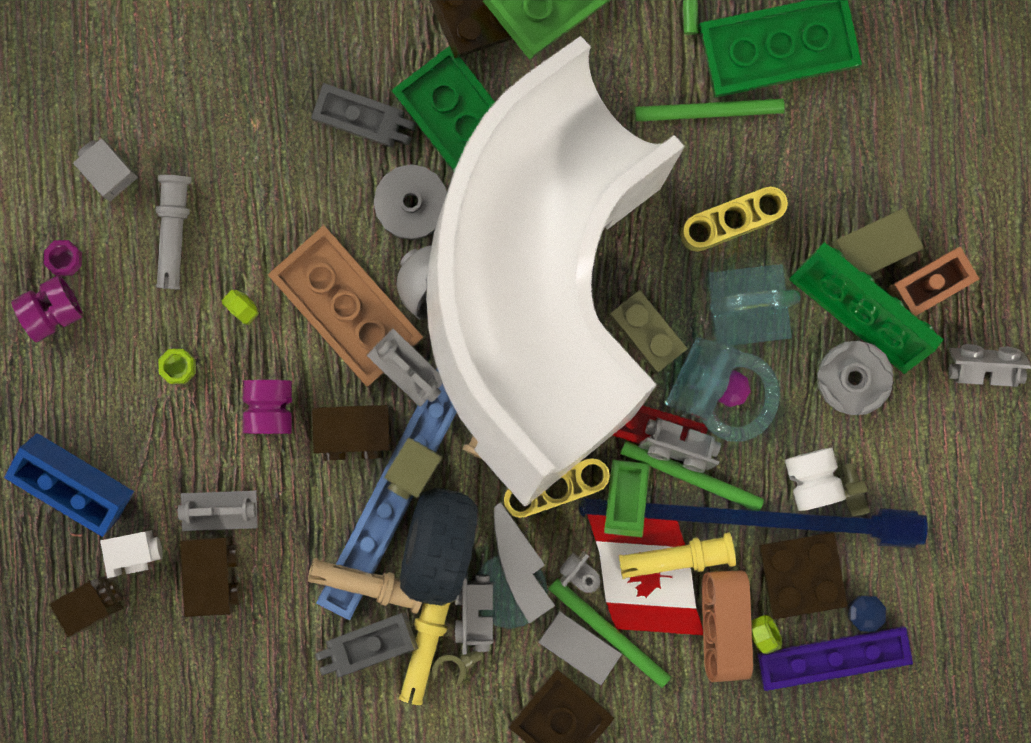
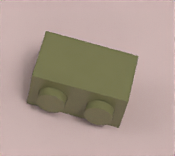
(881, 244)
(647, 332)
(412, 469)

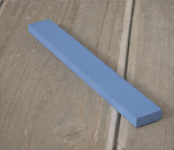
(385, 507)

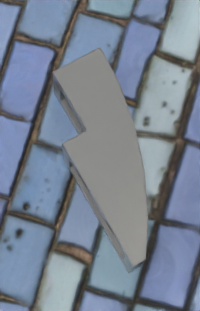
(519, 564)

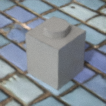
(104, 169)

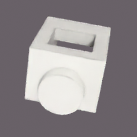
(130, 552)

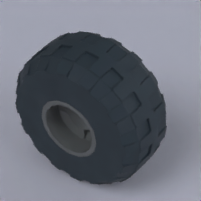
(438, 546)

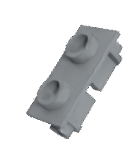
(1004, 365)
(406, 368)
(694, 452)
(218, 510)
(579, 573)
(474, 628)

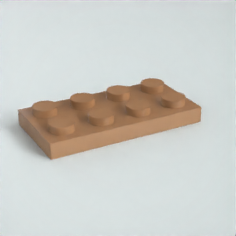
(341, 302)

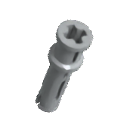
(172, 212)

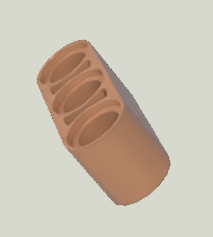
(727, 626)

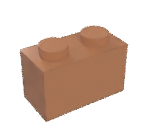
(934, 282)

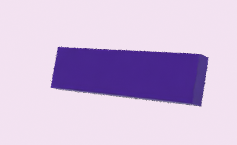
(835, 658)

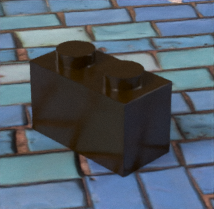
(351, 430)
(209, 576)
(87, 605)

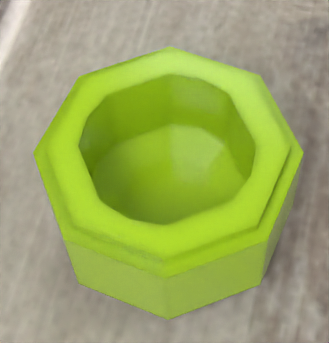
(240, 306)
(177, 366)
(766, 634)

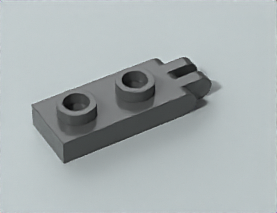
(361, 116)
(368, 646)

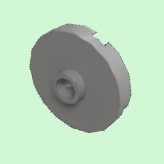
(390, 197)
(875, 378)

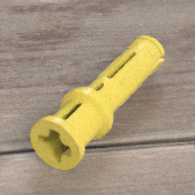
(696, 555)
(429, 627)

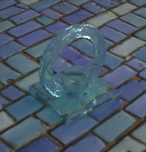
(750, 305)
(706, 380)

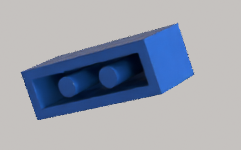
(69, 484)

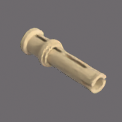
(383, 588)

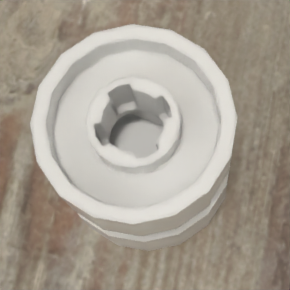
(815, 479)

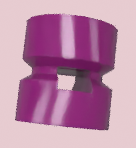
(40, 320)
(267, 407)

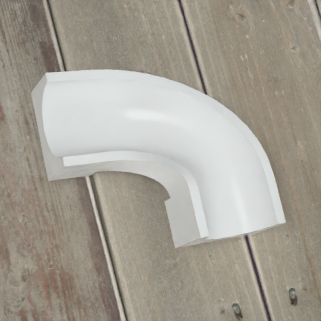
(515, 274)

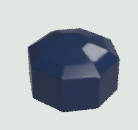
(867, 613)

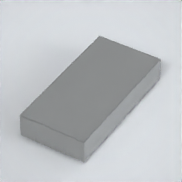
(580, 648)

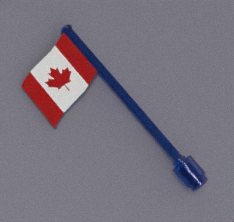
(667, 599)

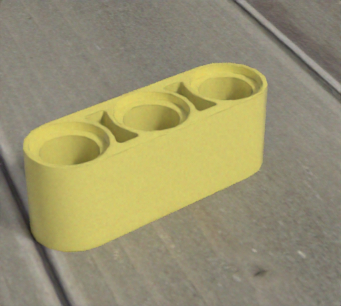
(748, 208)
(575, 489)

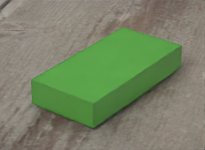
(627, 498)

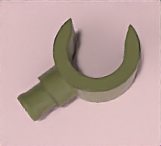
(854, 492)
(464, 662)

